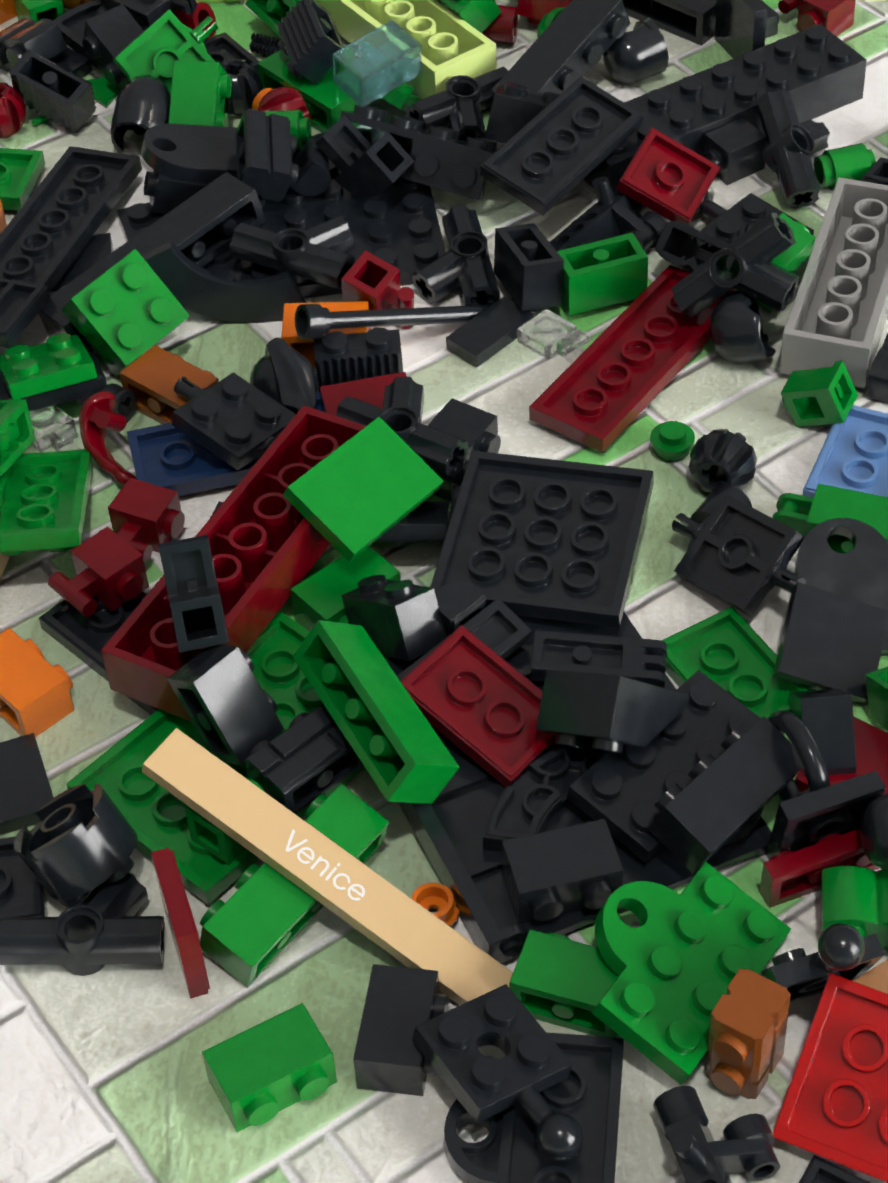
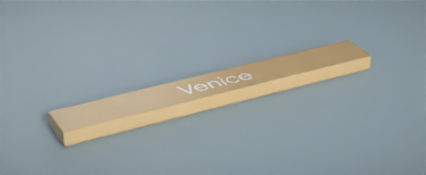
(323, 869)

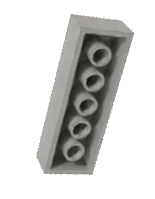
(844, 286)

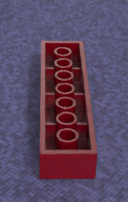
(257, 553)

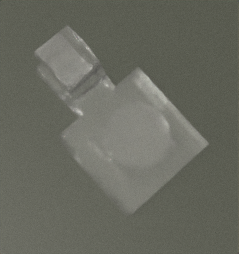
(552, 335)
(53, 429)

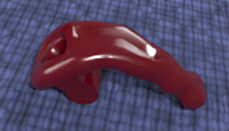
(94, 419)

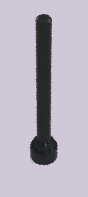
(314, 321)

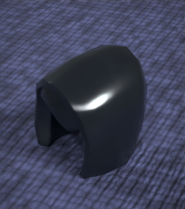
(138, 107)

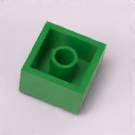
(125, 312)

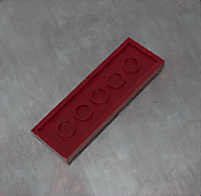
(624, 366)

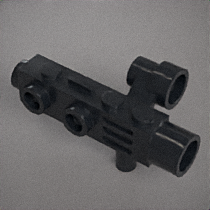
(611, 217)
(701, 1158)

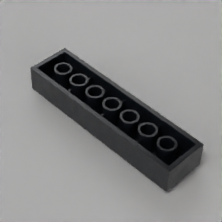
(810, 65)

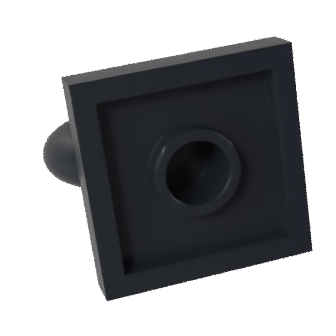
(822, 808)

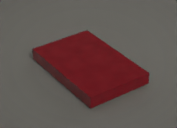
(480, 705)

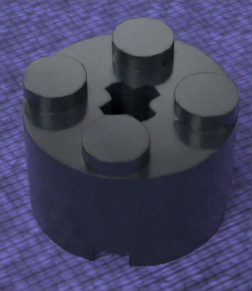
(77, 844)

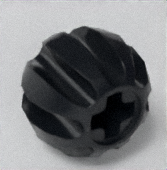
(245, 85)
(722, 460)

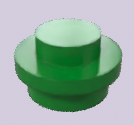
(672, 440)

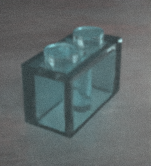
(377, 63)

